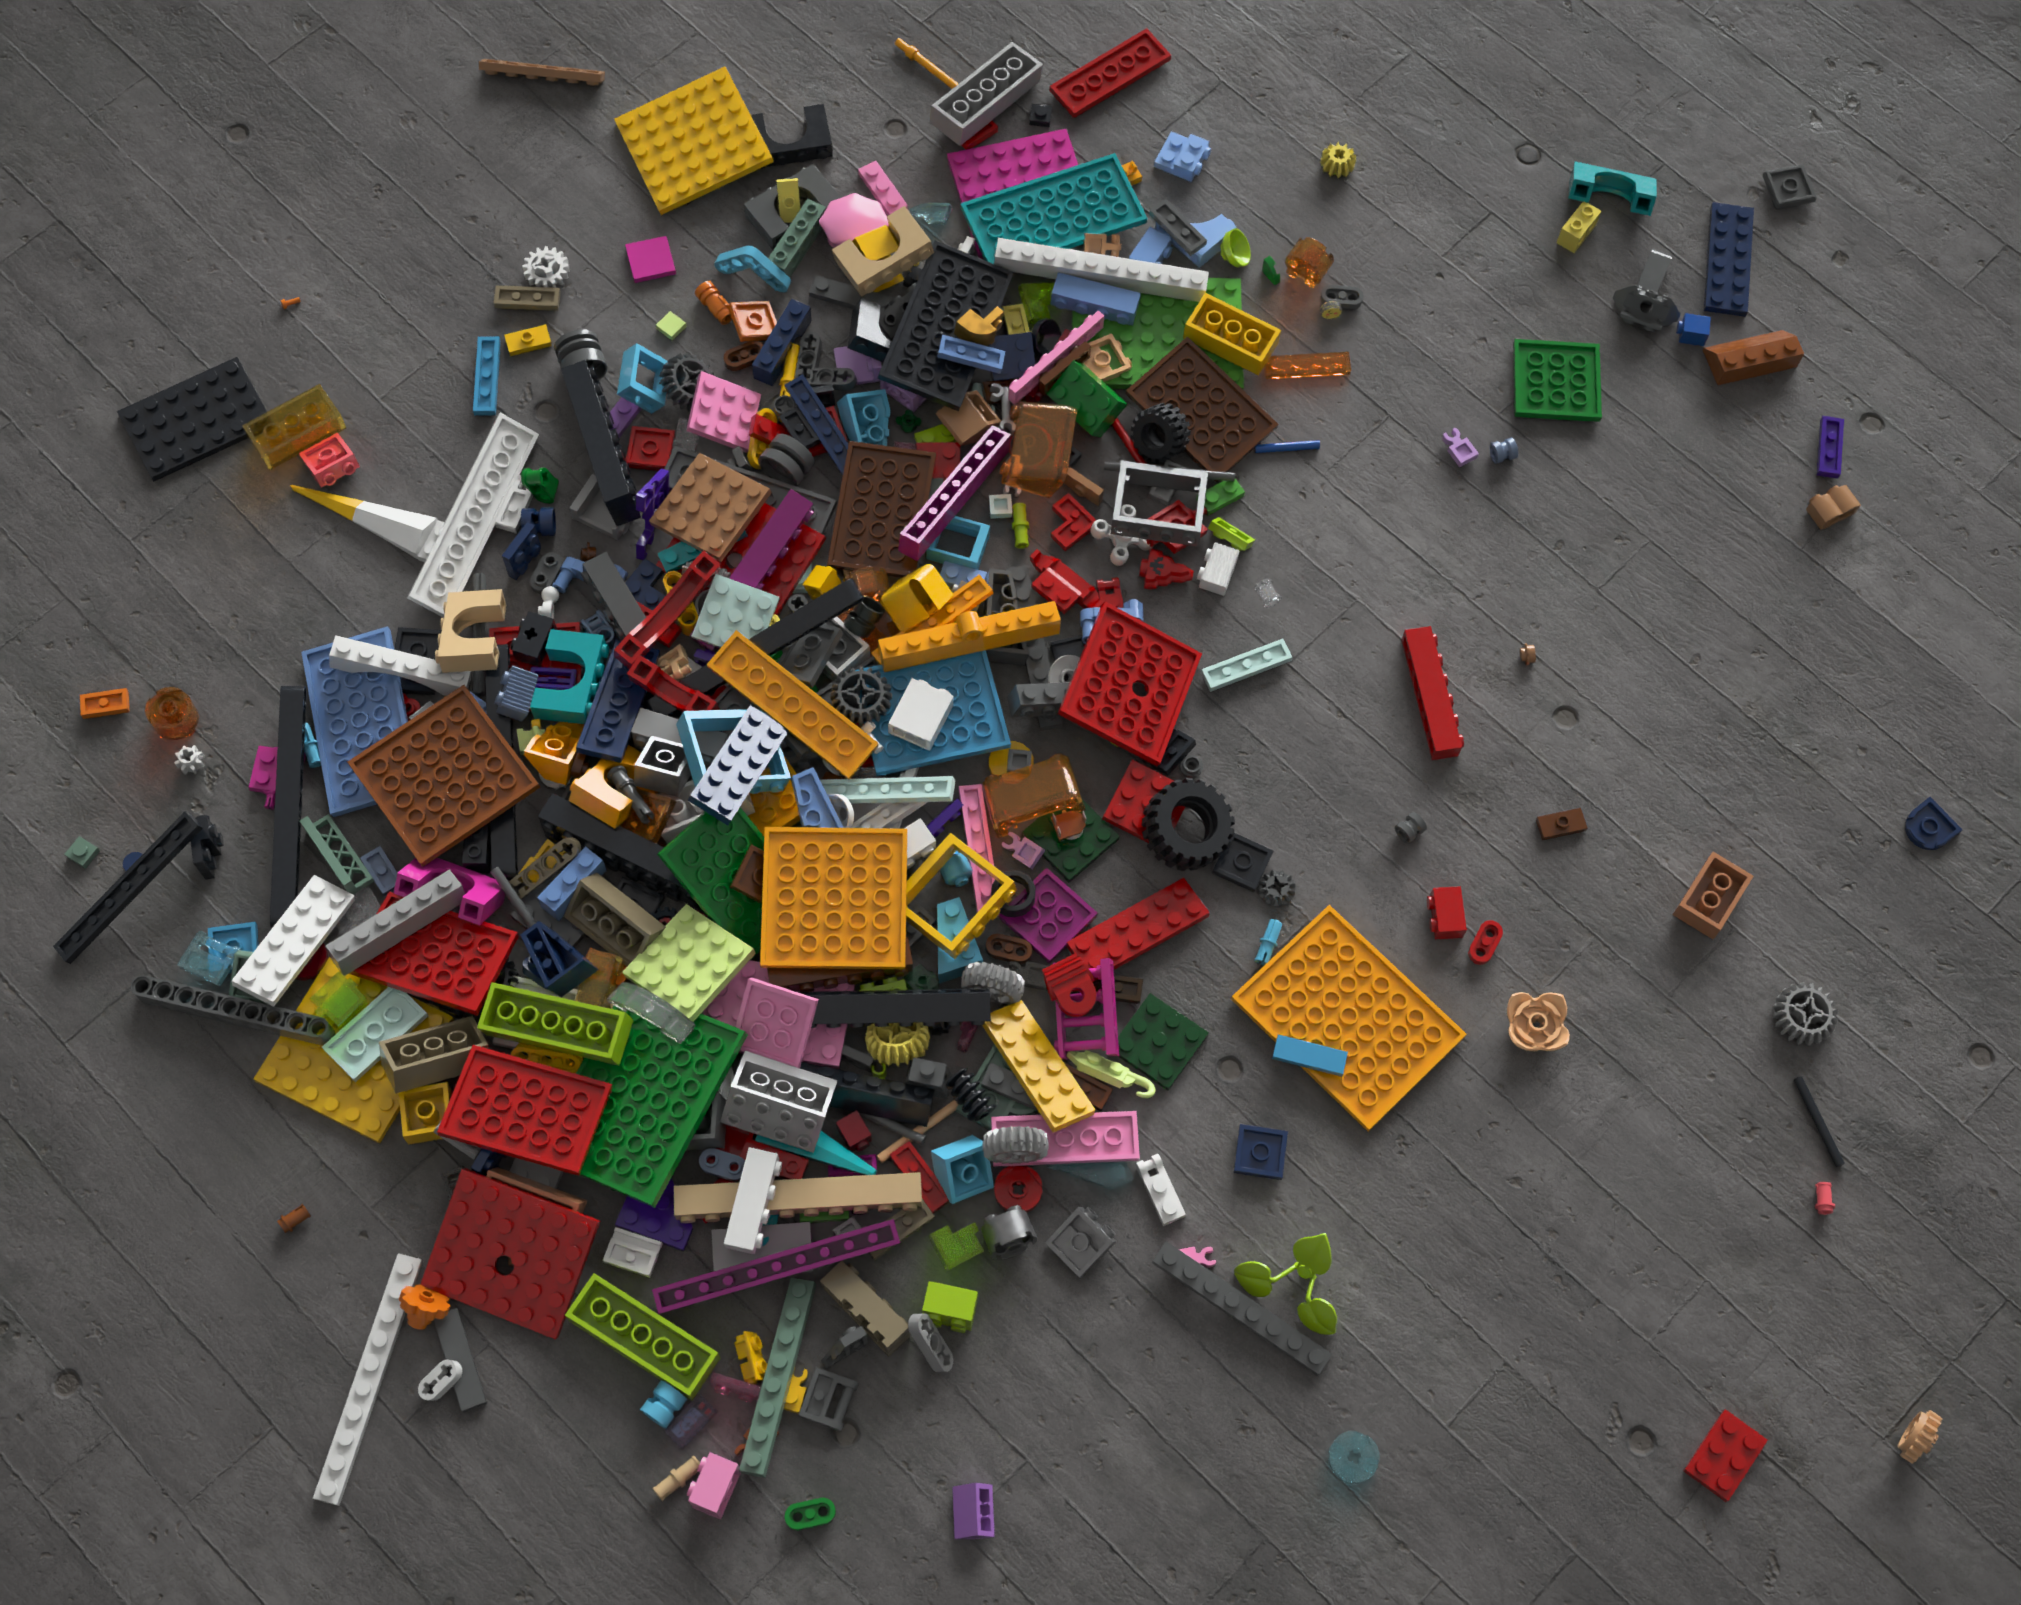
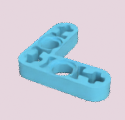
(752, 258)

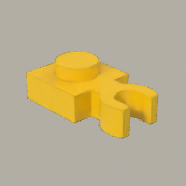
(796, 1393)

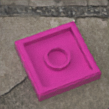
(650, 259)

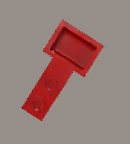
(738, 1141)

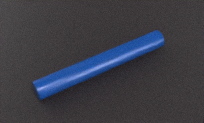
(1287, 446)

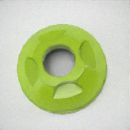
(1235, 248)

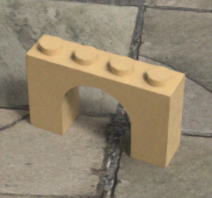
(870, 274)
(461, 611)

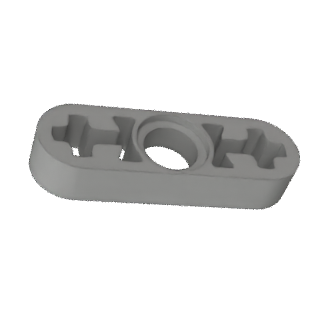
(938, 1354)

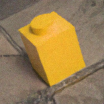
(821, 581)

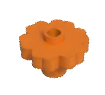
(423, 1305)

